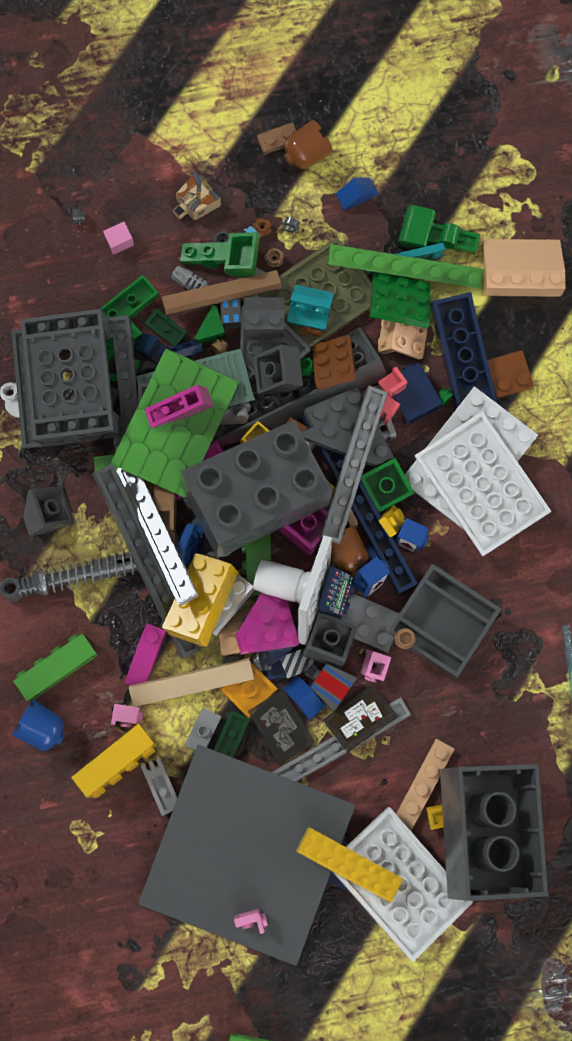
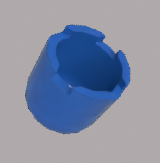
(40, 727)

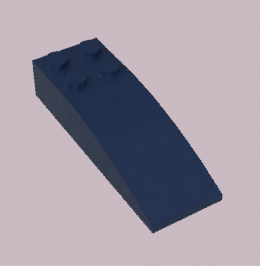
(461, 346)

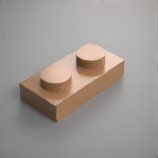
(275, 139)

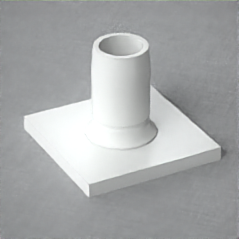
(297, 585)

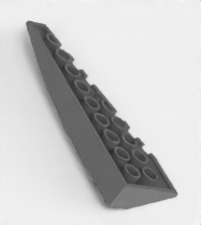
(277, 408)

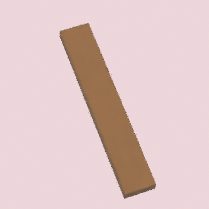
(221, 292)

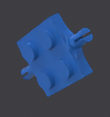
(190, 543)

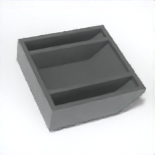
(446, 621)

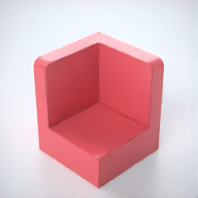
(393, 383)

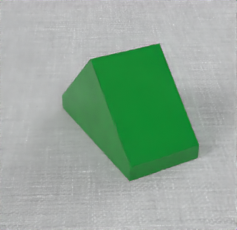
(211, 328)

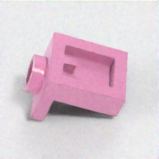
(248, 918)

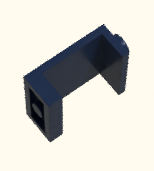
(419, 396)

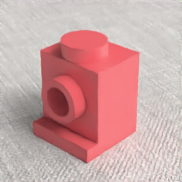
(389, 409)

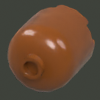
(307, 146)
(350, 553)

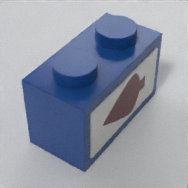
(412, 536)
(371, 576)

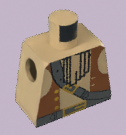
(196, 198)

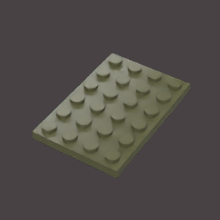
(349, 288)

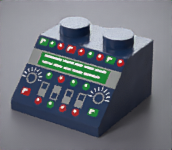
(336, 593)

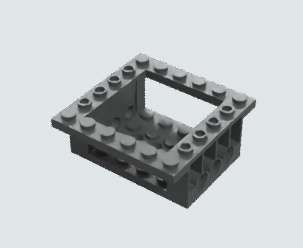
(89, 416)

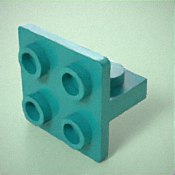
(310, 307)

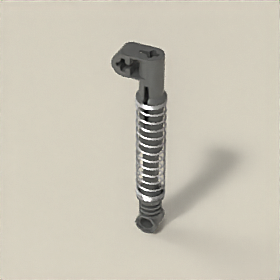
(96, 570)

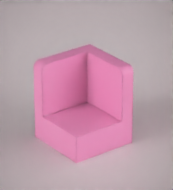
(118, 238)

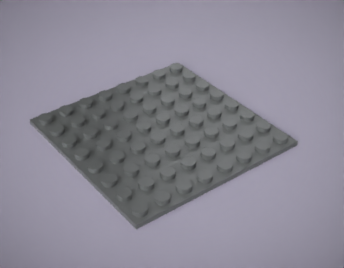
(236, 852)

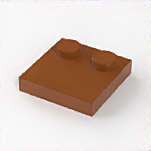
(510, 374)

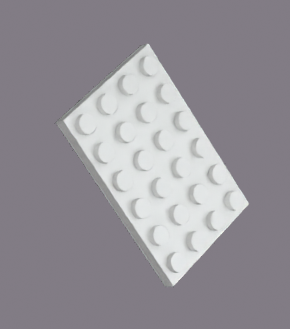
(510, 429)
(482, 484)
(421, 903)

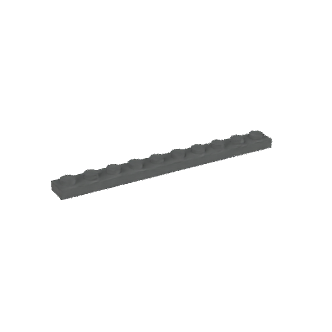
(139, 548)

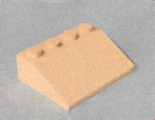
(523, 267)

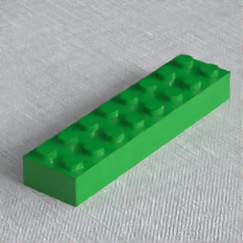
(131, 299)

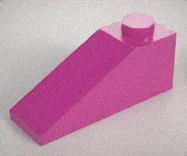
(179, 406)
(146, 654)

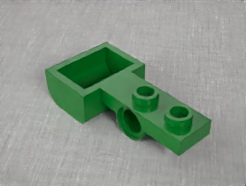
(420, 230)
(237, 254)

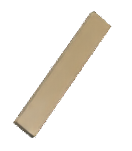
(191, 682)

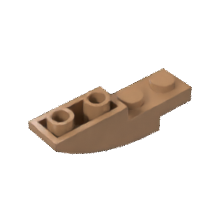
(167, 506)

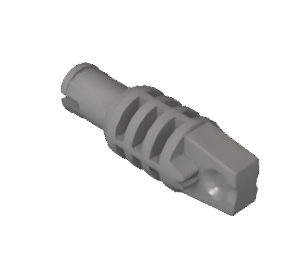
(188, 279)

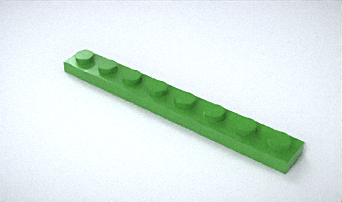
(405, 266)

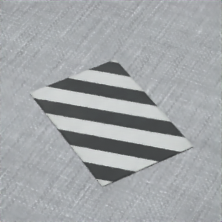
(296, 663)

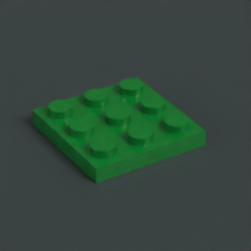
(400, 300)

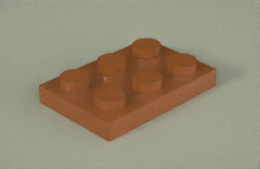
(334, 362)

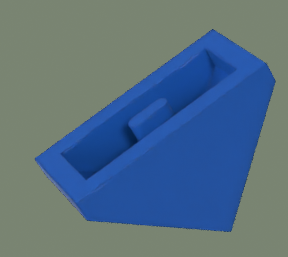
(356, 192)
(304, 697)

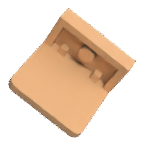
(402, 339)

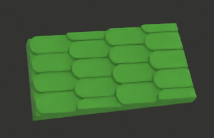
(168, 449)

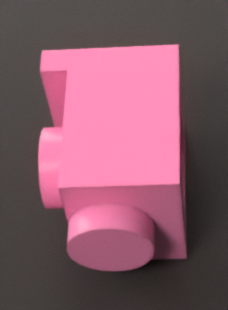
(381, 665)
(126, 716)

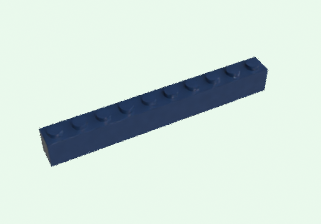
(368, 521)

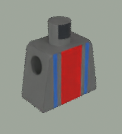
(330, 684)

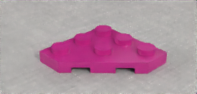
(267, 626)

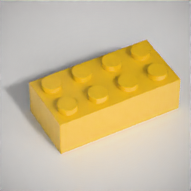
(199, 617)
(114, 761)

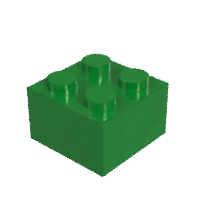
(387, 485)

